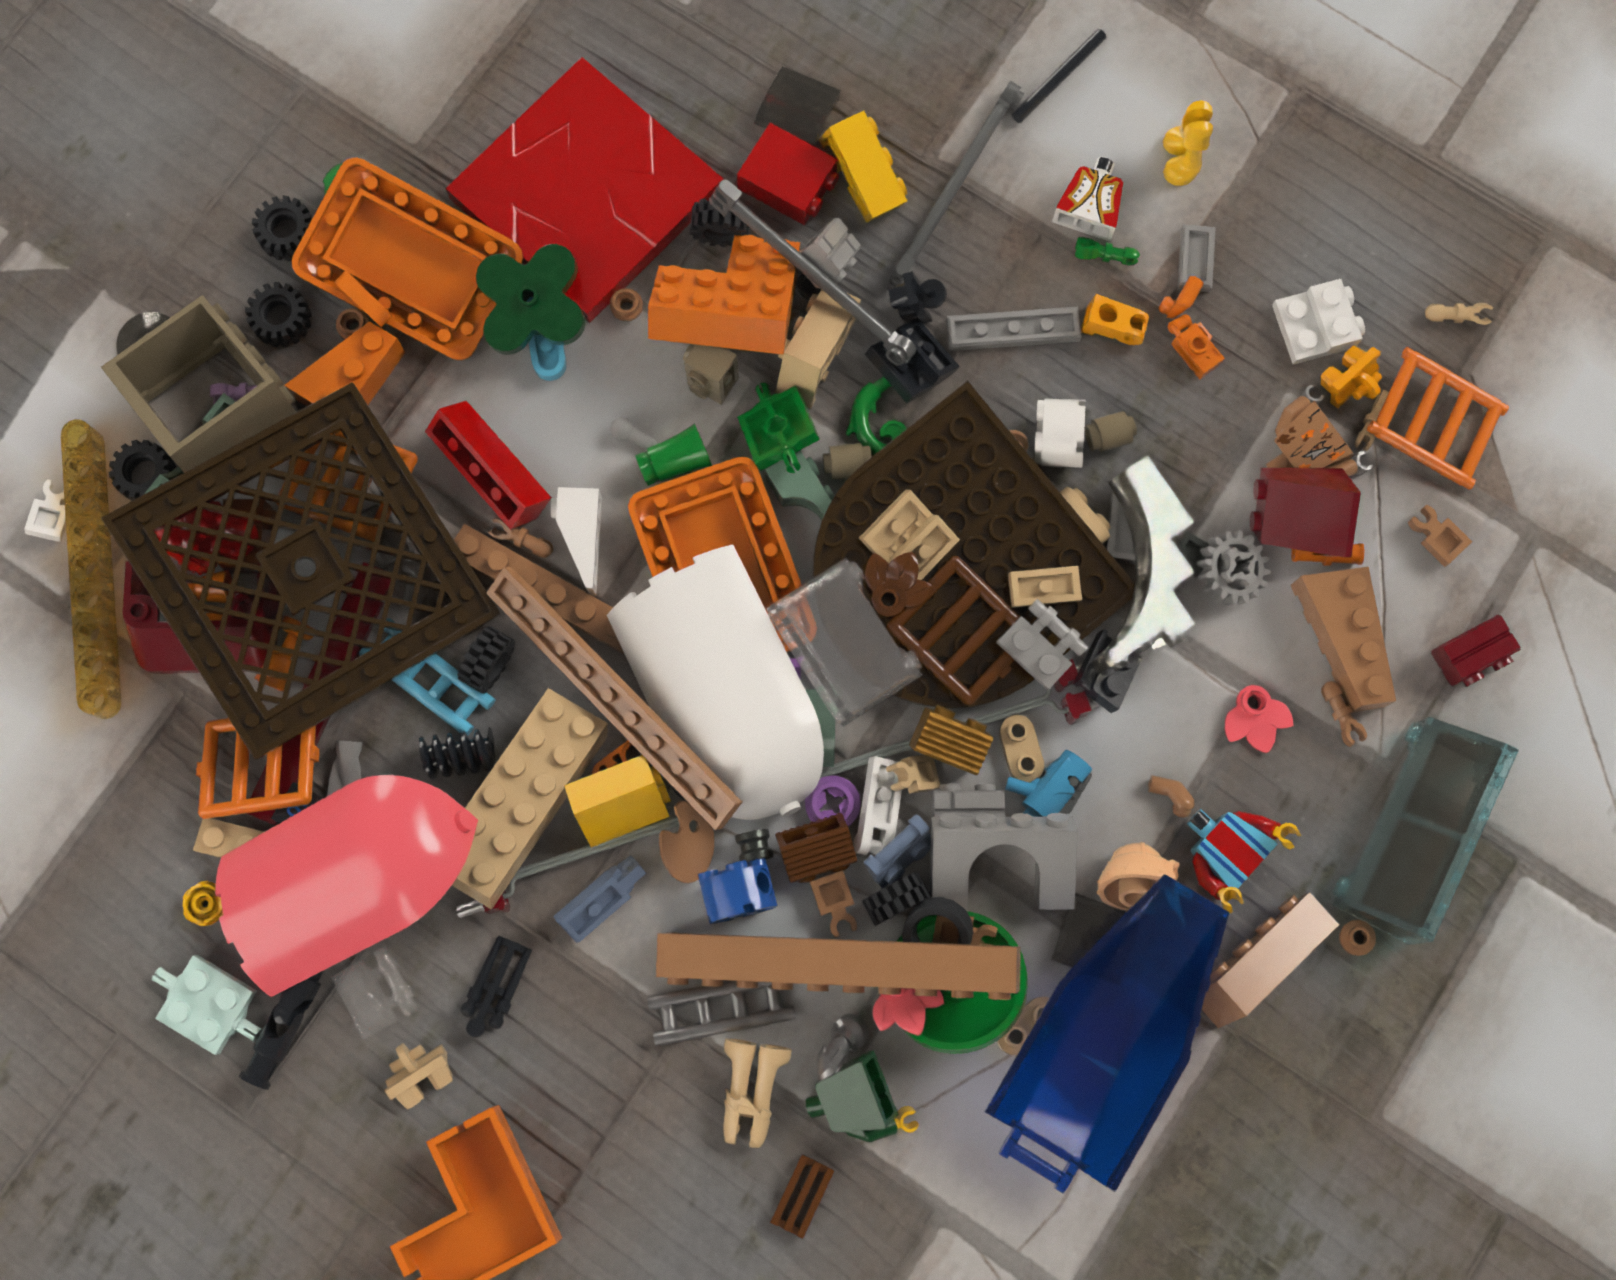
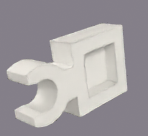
(48, 516)

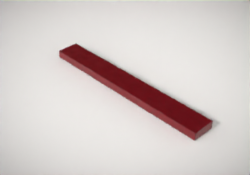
(336, 651)

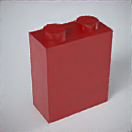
(788, 174)

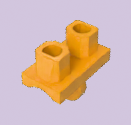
(1357, 381)

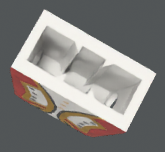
(1091, 201)

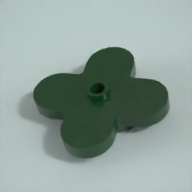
(548, 314)

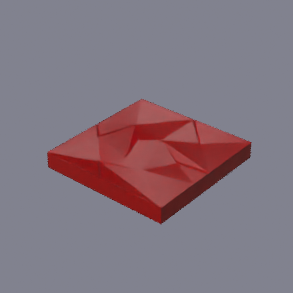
(590, 177)

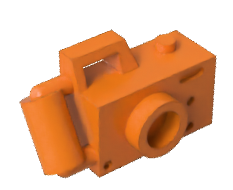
(1195, 345)

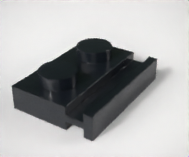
(1108, 686)

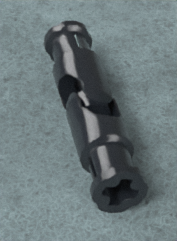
(269, 1046)

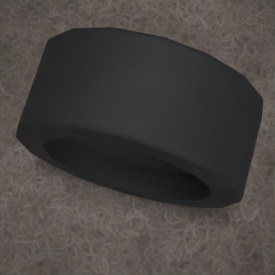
(942, 907)

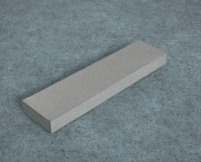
(1013, 328)

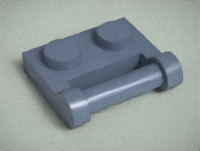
(897, 855)

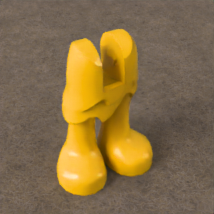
(1188, 143)

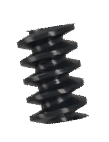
(457, 754)

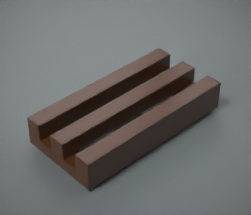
(789, 1224)

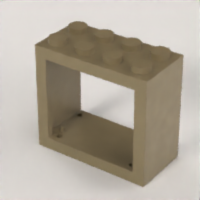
(177, 350)

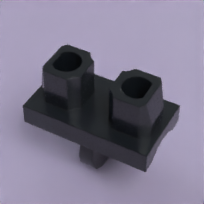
(913, 297)

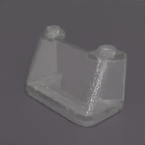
(843, 643)

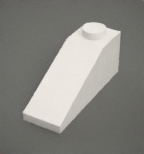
(579, 521)

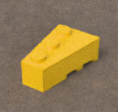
(865, 165)

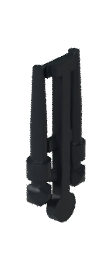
(476, 1026)

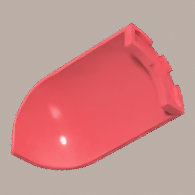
(340, 877)

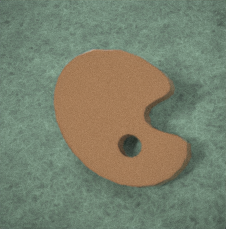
(687, 852)

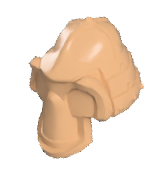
(1132, 873)

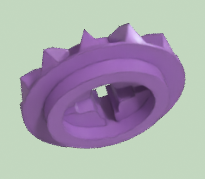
(836, 787)

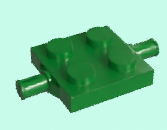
(778, 428)

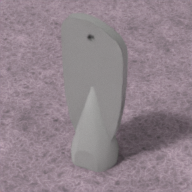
(346, 765)

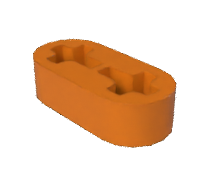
(363, 298)

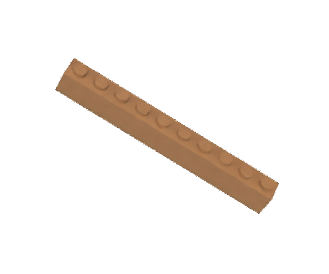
(839, 962)

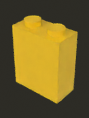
(618, 800)

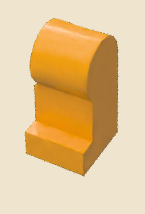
(1115, 320)

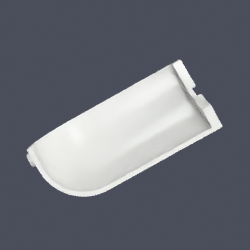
(724, 681)

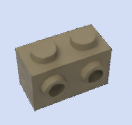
(710, 371)

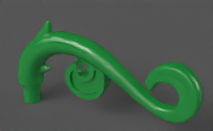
(859, 422)

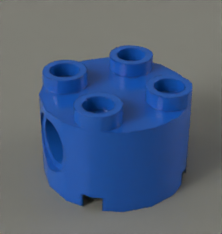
(737, 891)

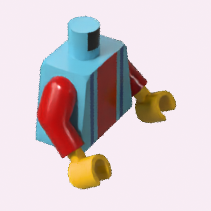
(1233, 850)

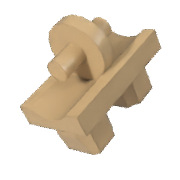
(404, 1083)

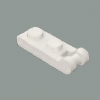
(878, 807)

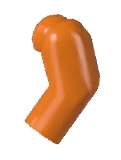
(1185, 299)

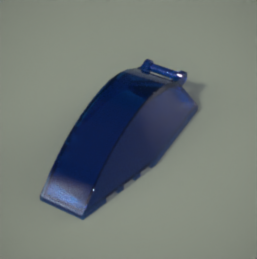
(1113, 1039)

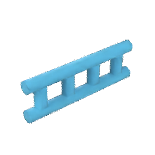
(431, 698)

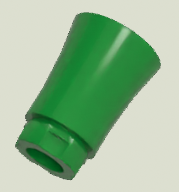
(674, 457)

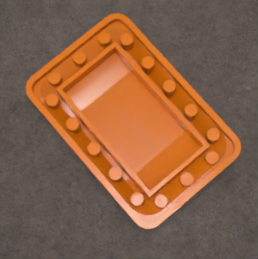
(405, 253)
(712, 511)

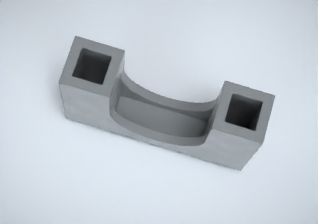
(1049, 839)

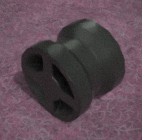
(754, 845)

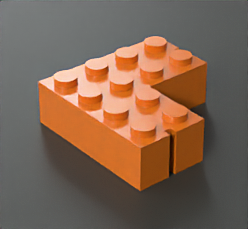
(732, 309)
(497, 1202)

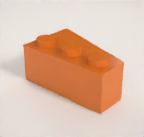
(362, 358)

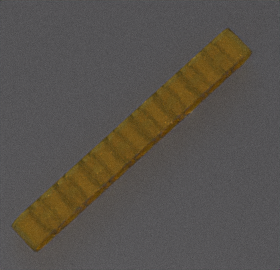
(100, 580)

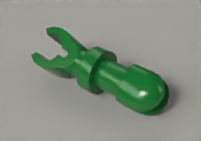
(1090, 249)

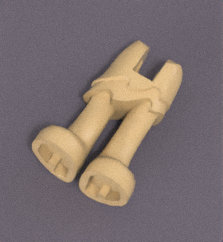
(737, 1100)

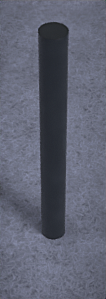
(1058, 76)

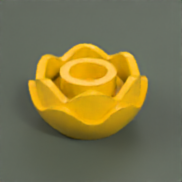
(193, 904)

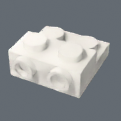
(1319, 321)

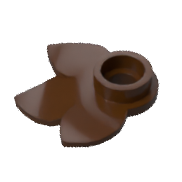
(897, 578)

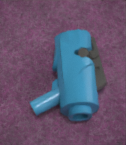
(1057, 789)

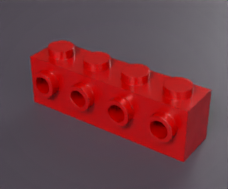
(487, 464)

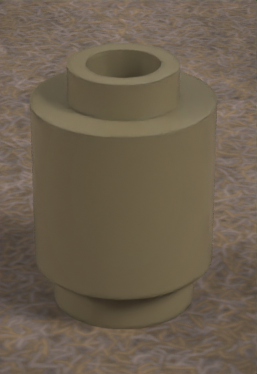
(1110, 431)
(845, 459)

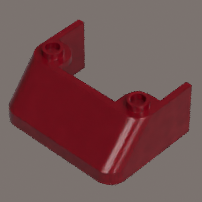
(158, 647)

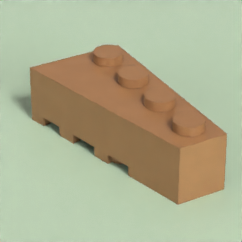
(1349, 634)

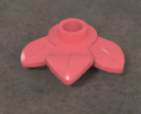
(1257, 724)
(905, 1010)

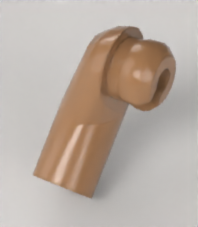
(1175, 791)

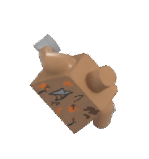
(1312, 440)

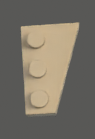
(814, 345)

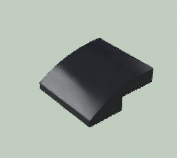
(923, 371)

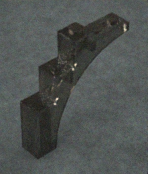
(1160, 568)

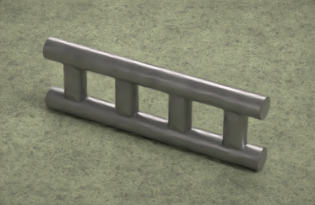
(706, 1024)

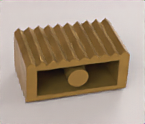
(951, 739)

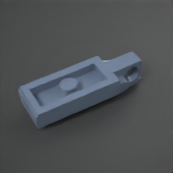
(599, 899)

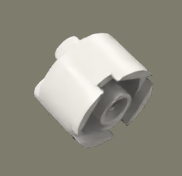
(1060, 432)

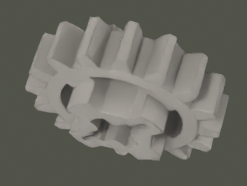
(1221, 562)

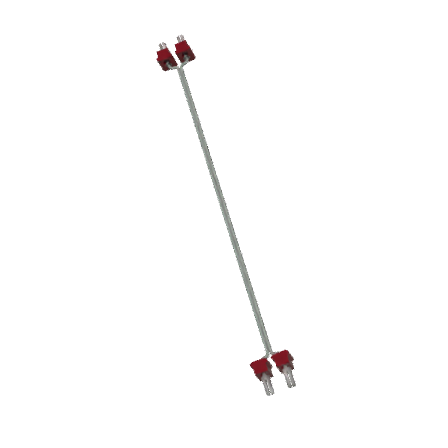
(1073, 708)

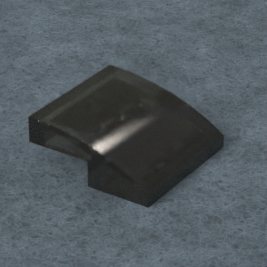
(797, 105)

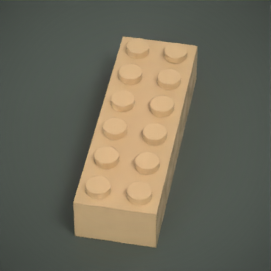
(526, 792)

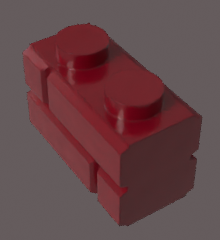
(1476, 650)

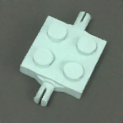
(206, 1004)

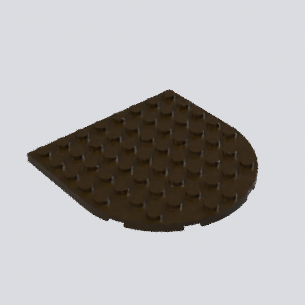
(1006, 519)

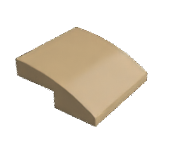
(910, 528)

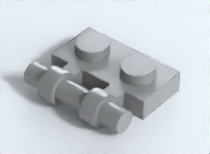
(1034, 651)

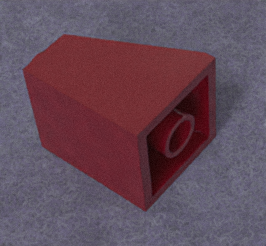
(1306, 509)

